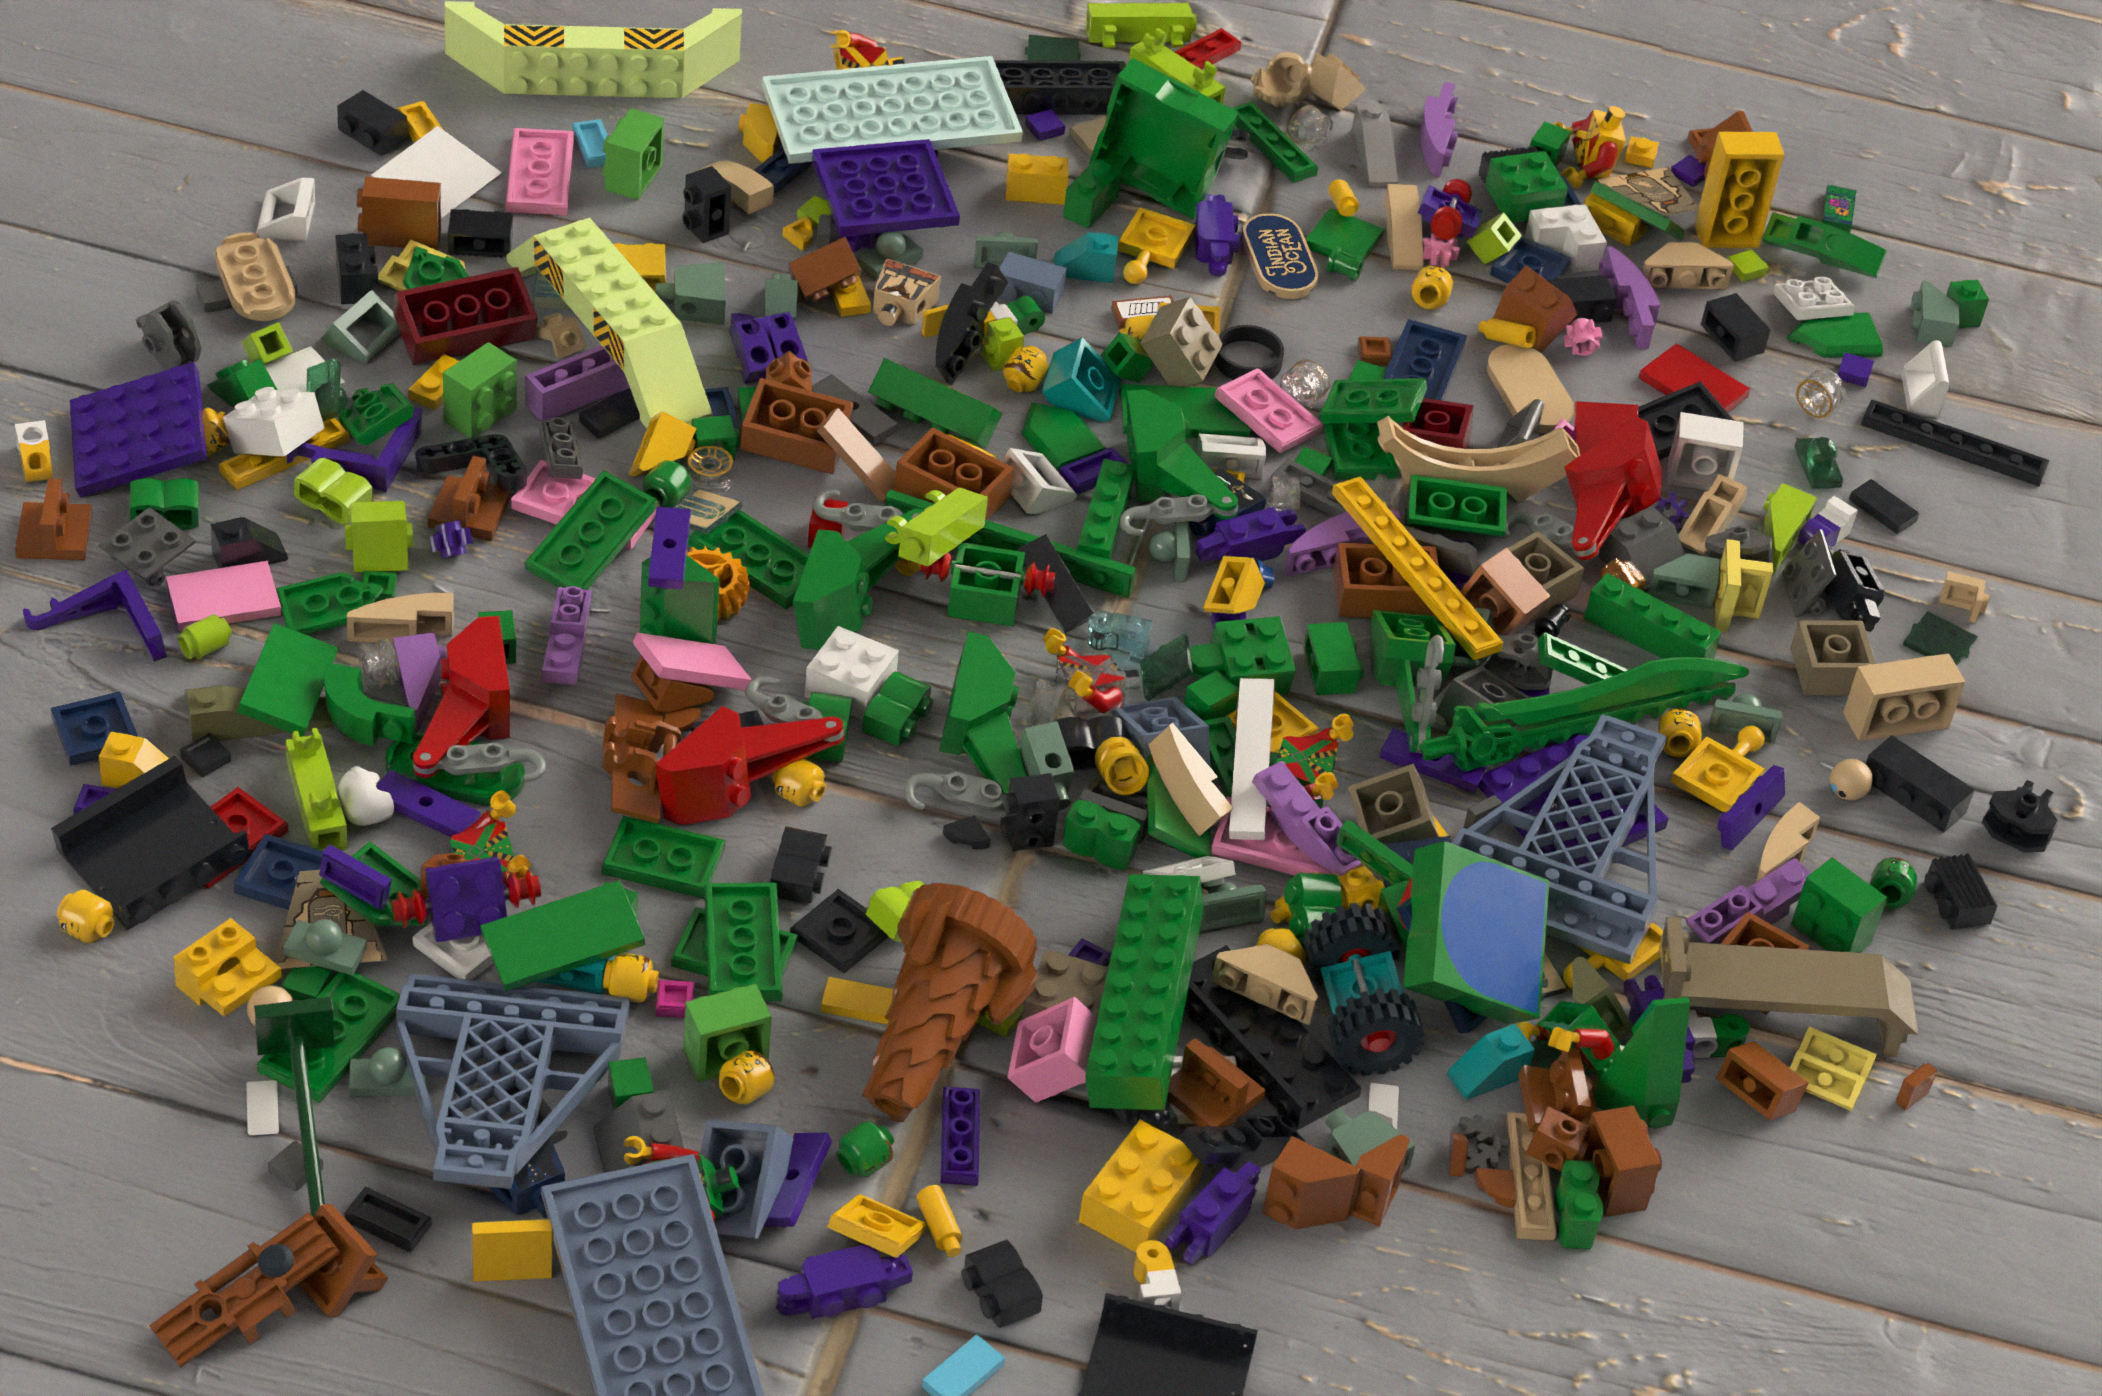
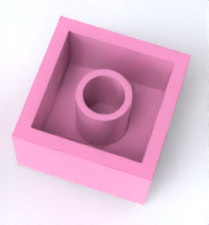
(1052, 1049)

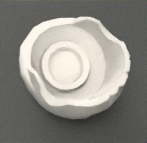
(361, 799)

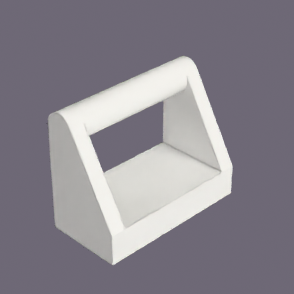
(294, 225)
(1926, 381)
(1233, 453)
(1030, 488)

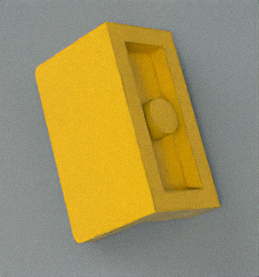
(1615, 221)

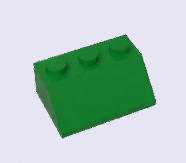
(1456, 506)
(683, 612)

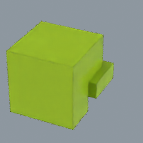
(379, 536)

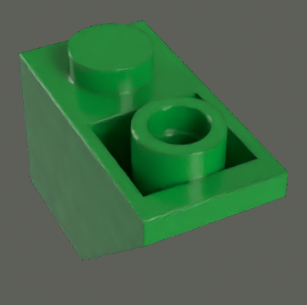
(241, 381)

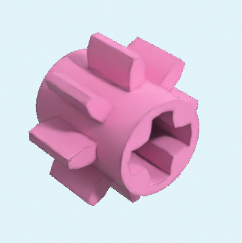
(1440, 251)
(1582, 337)

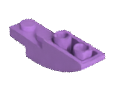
(1437, 129)
(1633, 295)
(1319, 545)
(567, 636)
(1302, 820)
(1766, 899)

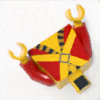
(859, 52)
(1596, 145)

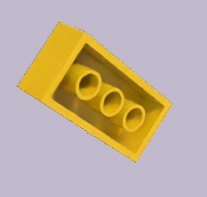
(1739, 189)

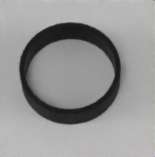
(1253, 334)

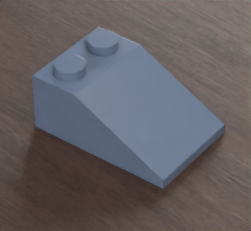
(1147, 720)
(761, 1163)

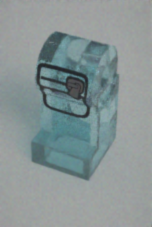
(1119, 633)

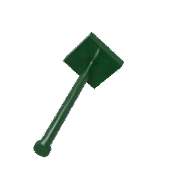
(293, 1029)

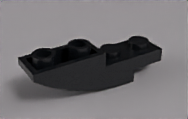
(960, 327)
(1249, 1139)

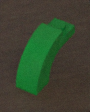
(361, 716)

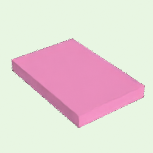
(1268, 410)
(229, 592)
(691, 661)

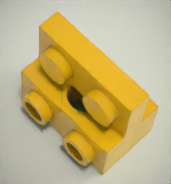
(224, 968)

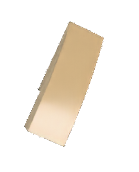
(748, 187)
(1404, 227)
(1712, 513)
(402, 617)
(1188, 780)
(1788, 839)

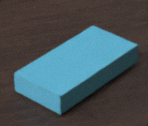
(590, 140)
(964, 1369)

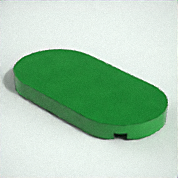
(470, 787)

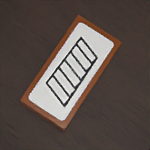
(1136, 307)

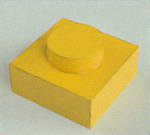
(1641, 152)

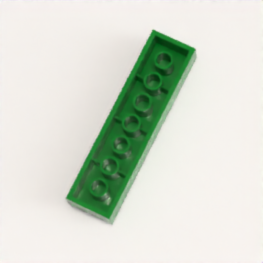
(1145, 993)

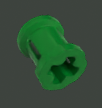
(1345, 263)

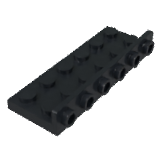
(1059, 85)
(1269, 1048)

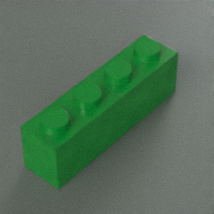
(933, 402)
(1107, 505)
(1649, 621)

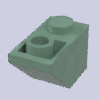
(780, 295)
(1934, 315)

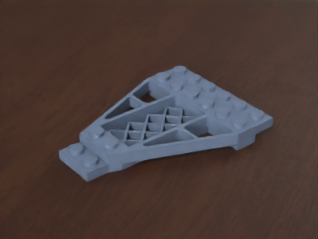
(1580, 900)
(524, 1021)

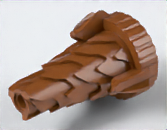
(958, 963)

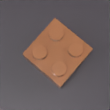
(1507, 591)

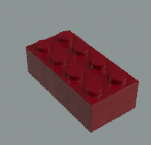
(465, 315)

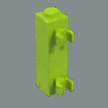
(1131, 21)
(1159, 57)
(939, 526)
(316, 791)

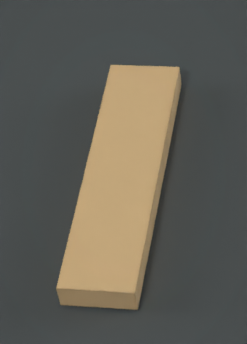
(1532, 1184)

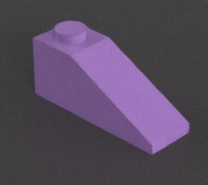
(419, 671)

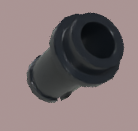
(1552, 621)

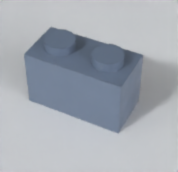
(1034, 279)

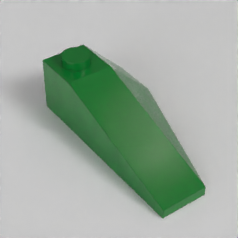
(1649, 1066)

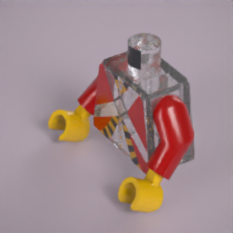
(1092, 681)

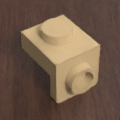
(562, 332)
(1964, 593)

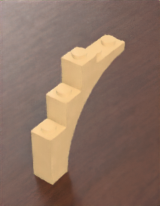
(1519, 467)

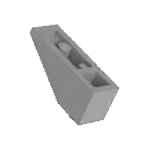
(1375, 144)

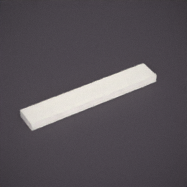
(1251, 757)

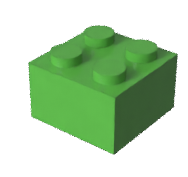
(633, 153)
(480, 390)
(724, 1027)

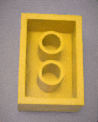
(1140, 1187)

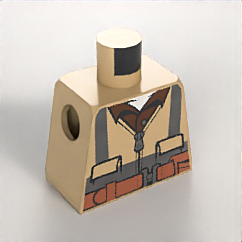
(904, 293)

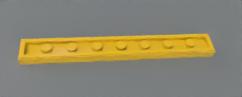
(1417, 568)

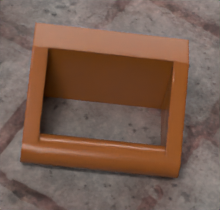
(668, 694)
(1379, 1179)

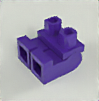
(763, 340)

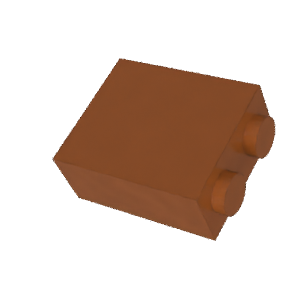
(400, 212)

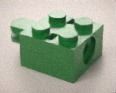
(1247, 651)

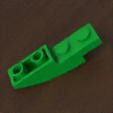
(1825, 242)

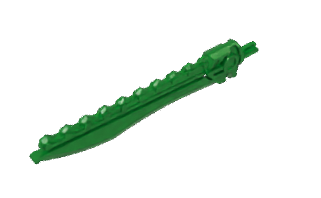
(1484, 739)

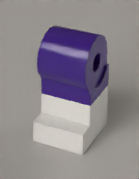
(1834, 520)

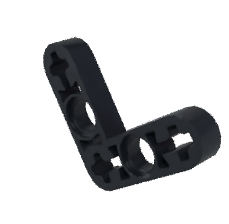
(500, 457)

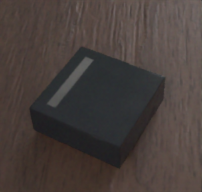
(205, 755)

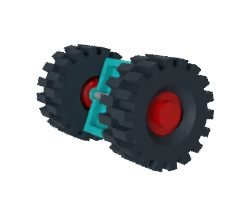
(1371, 1016)

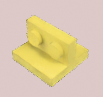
(1740, 586)

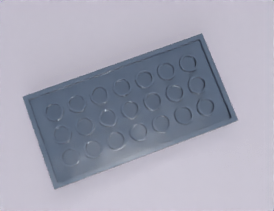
(650, 1283)

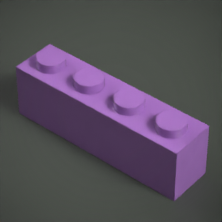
(573, 383)

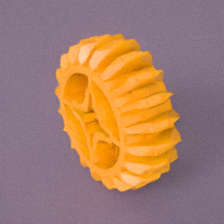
(731, 576)

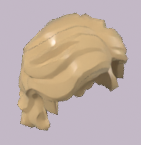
(1283, 81)

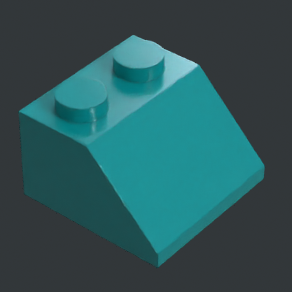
(1081, 382)

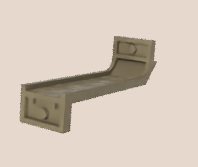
(1789, 982)

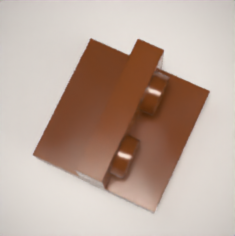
(471, 502)
(54, 527)
(1212, 1087)
(1560, 1087)
(347, 1272)

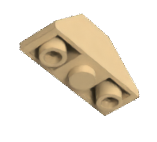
(1334, 81)
(1687, 267)
(1268, 979)

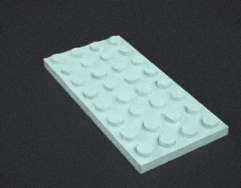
(934, 100)

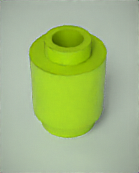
(204, 637)

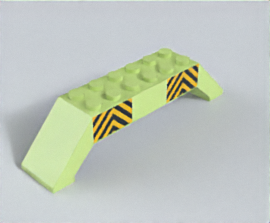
(592, 58)
(621, 315)

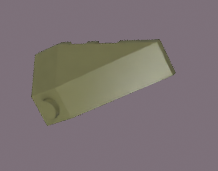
(215, 709)

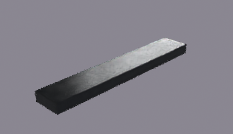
(1955, 442)

